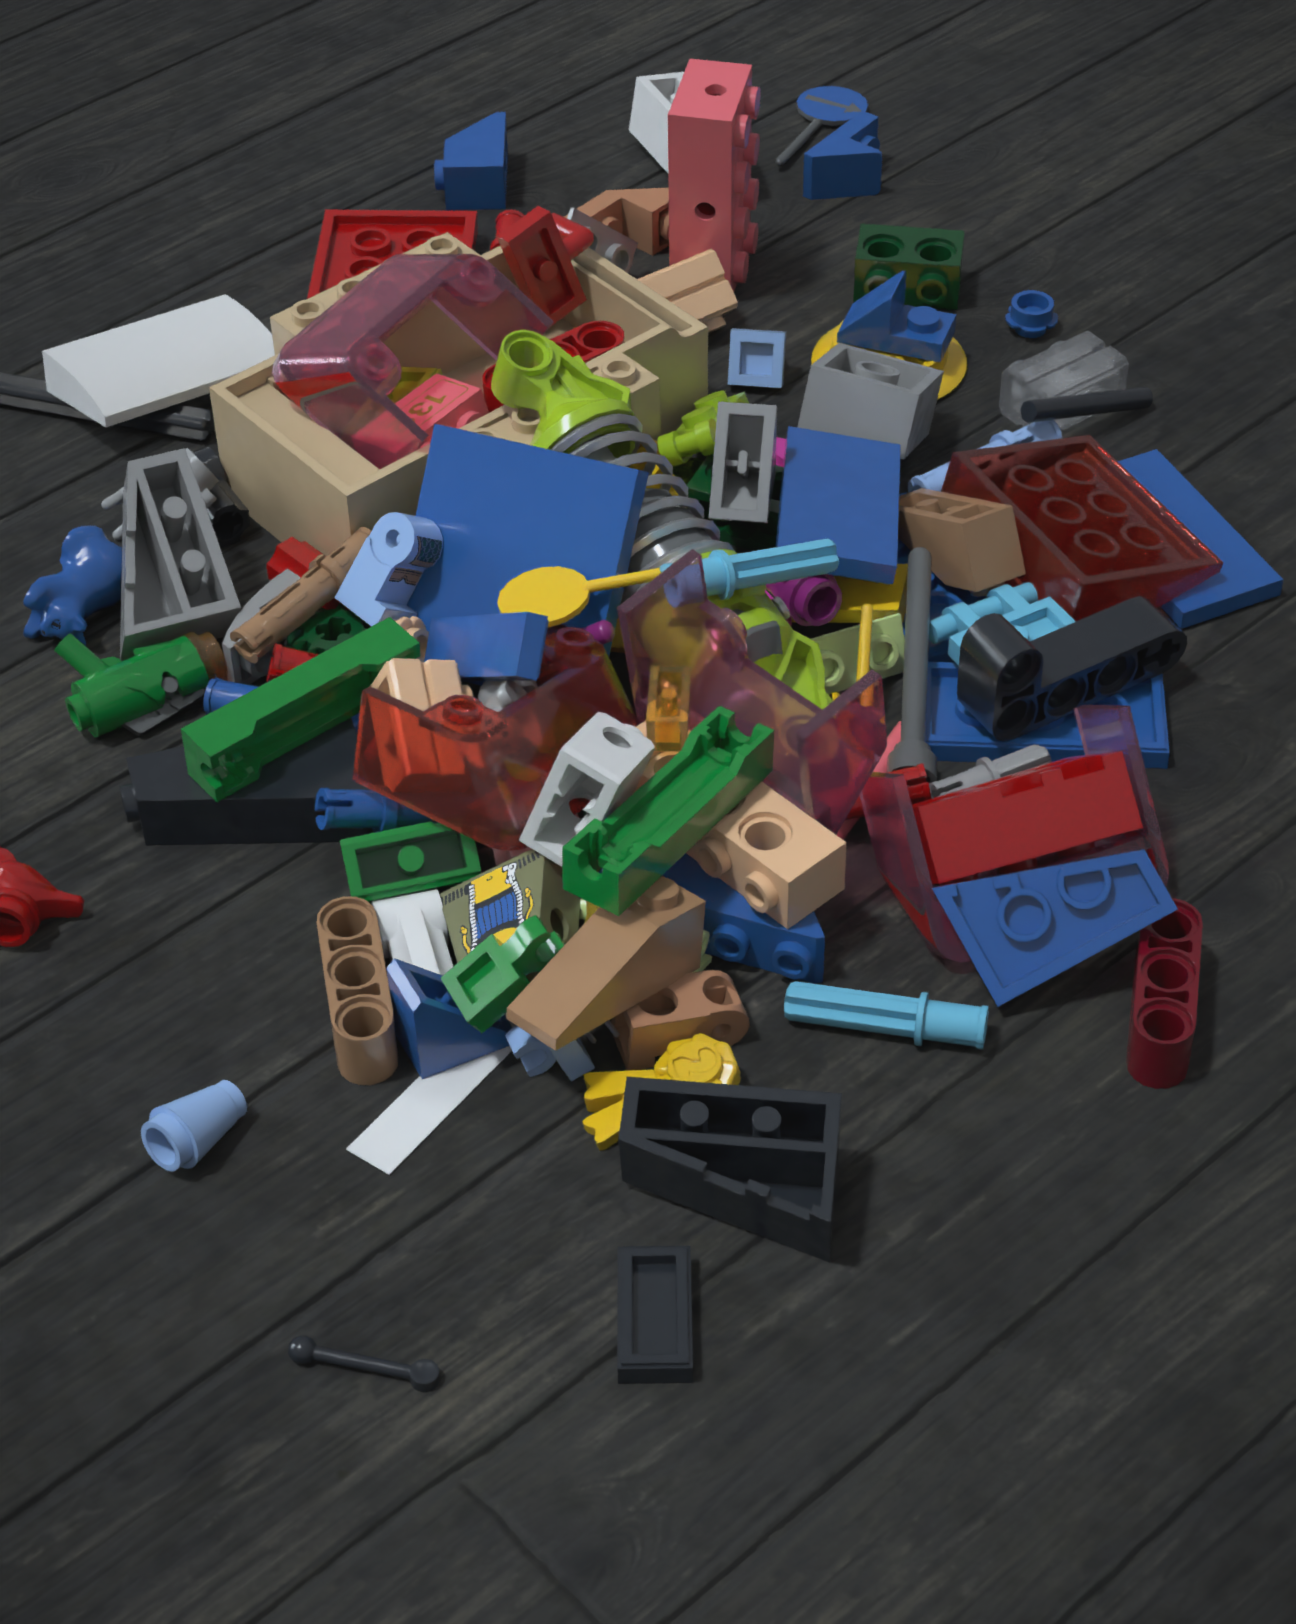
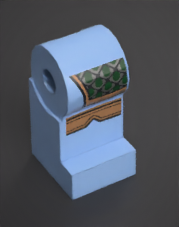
(390, 567)

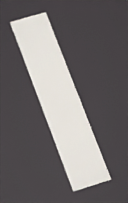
(420, 1111)

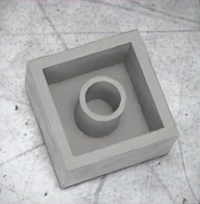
(870, 397)

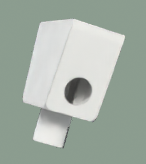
(595, 764)

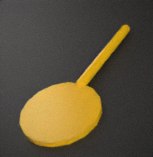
(560, 591)

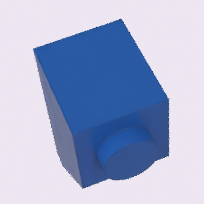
(475, 166)

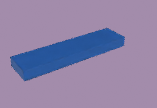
(490, 645)

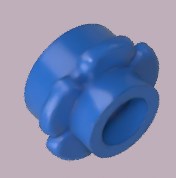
(1031, 313)

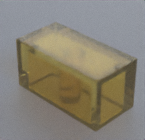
(669, 707)

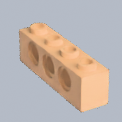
(768, 852)

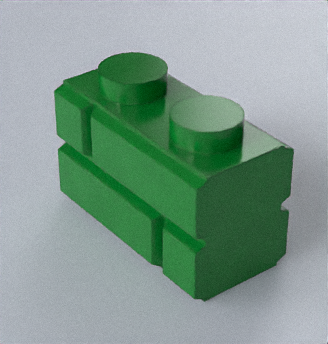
(408, 861)

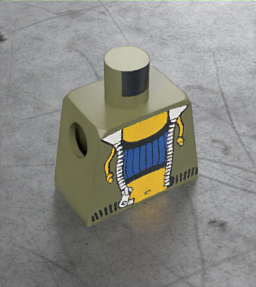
(505, 898)

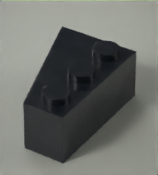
(737, 1154)

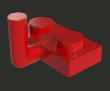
(540, 259)

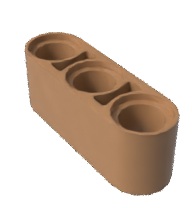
(357, 991)

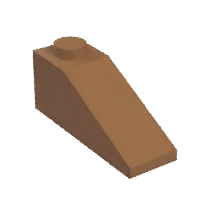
(969, 538)
(613, 965)

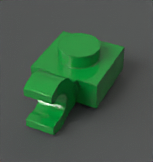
(497, 971)

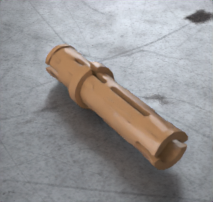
(298, 601)

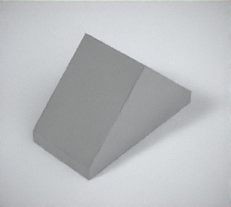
(743, 462)

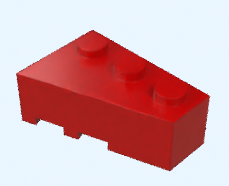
(1026, 816)

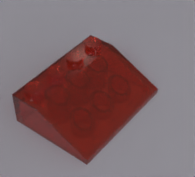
(1084, 524)

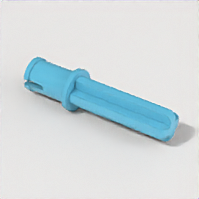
(766, 566)
(887, 1014)

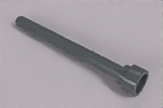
(912, 745)

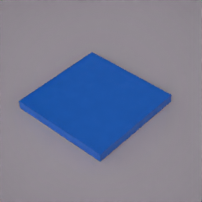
(519, 510)

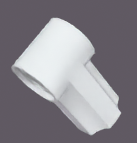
(415, 930)

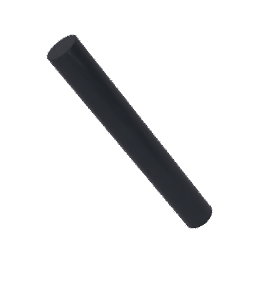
(1086, 404)

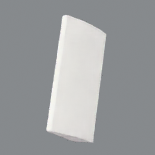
(156, 360)

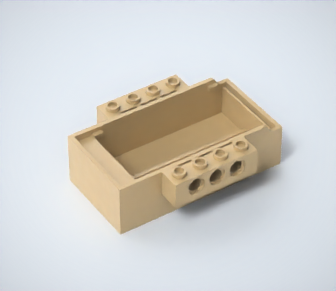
(321, 490)

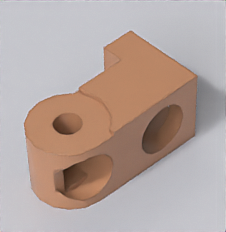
(690, 1006)

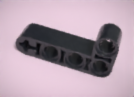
(1028, 684)

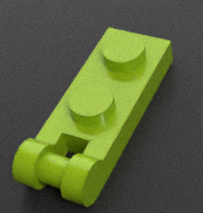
(697, 429)

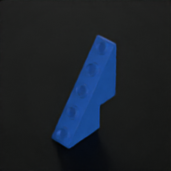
(747, 935)

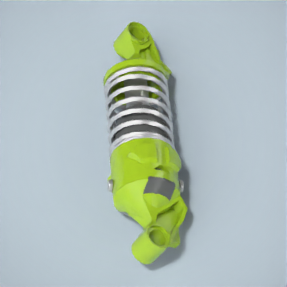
(595, 421)

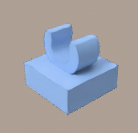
(756, 358)
(539, 1057)

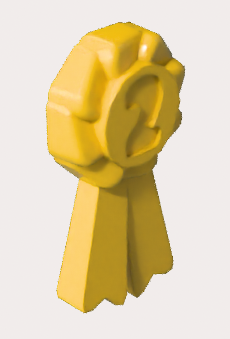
(685, 1060)

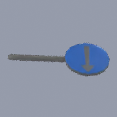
(823, 106)

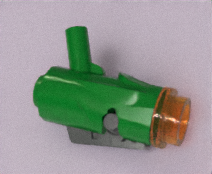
(143, 688)

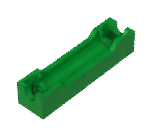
(236, 740)
(667, 813)

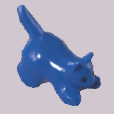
(84, 586)

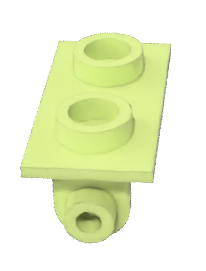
(840, 652)

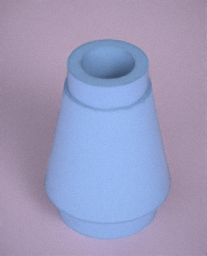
(191, 1125)

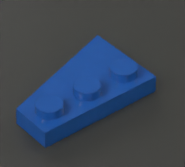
(1052, 917)

